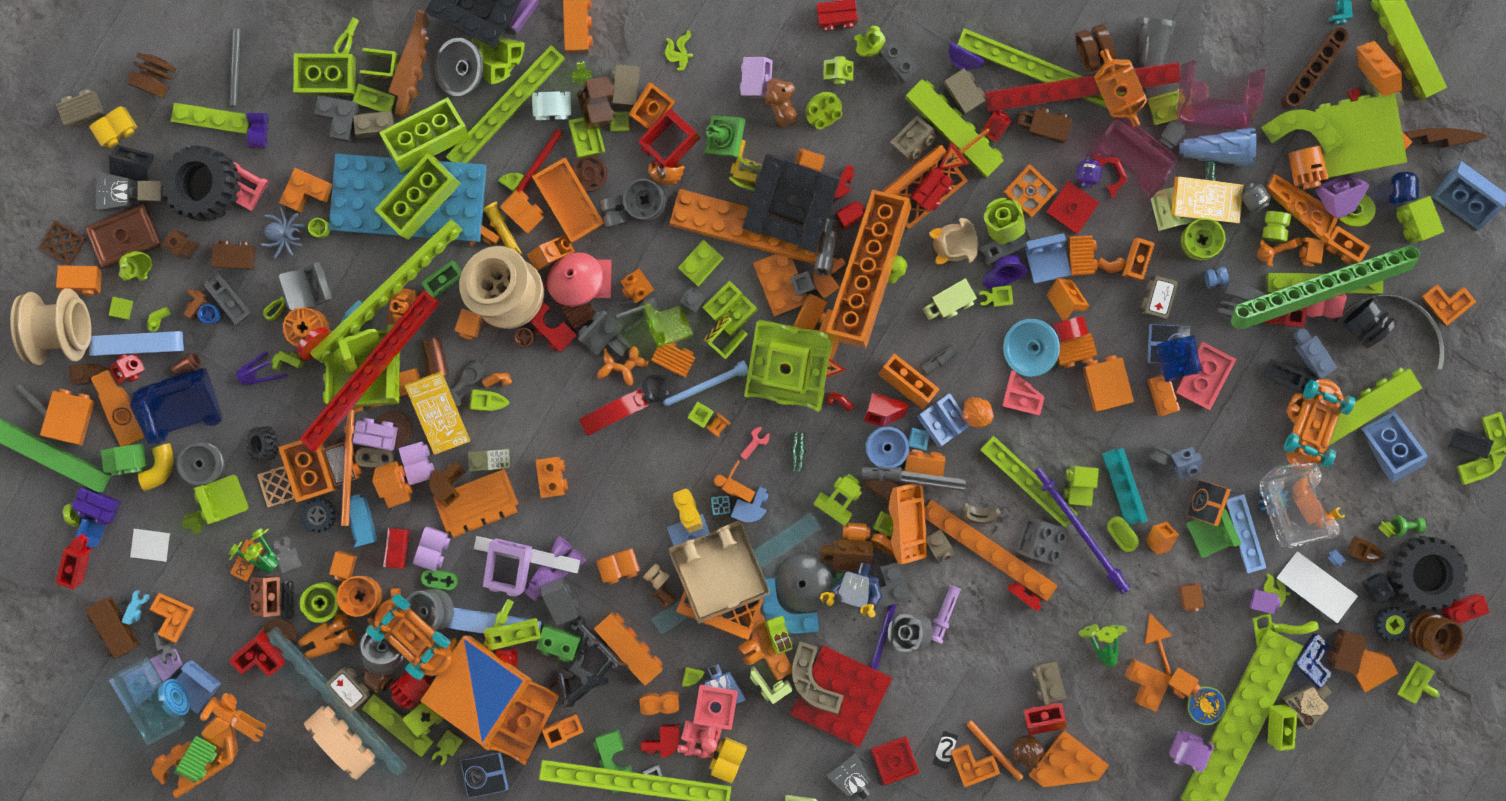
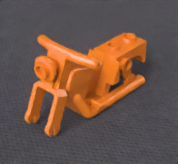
(218, 732)

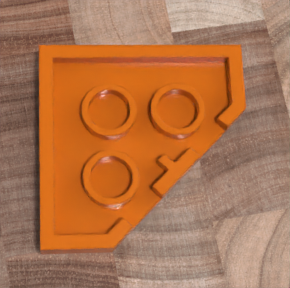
(1068, 763)

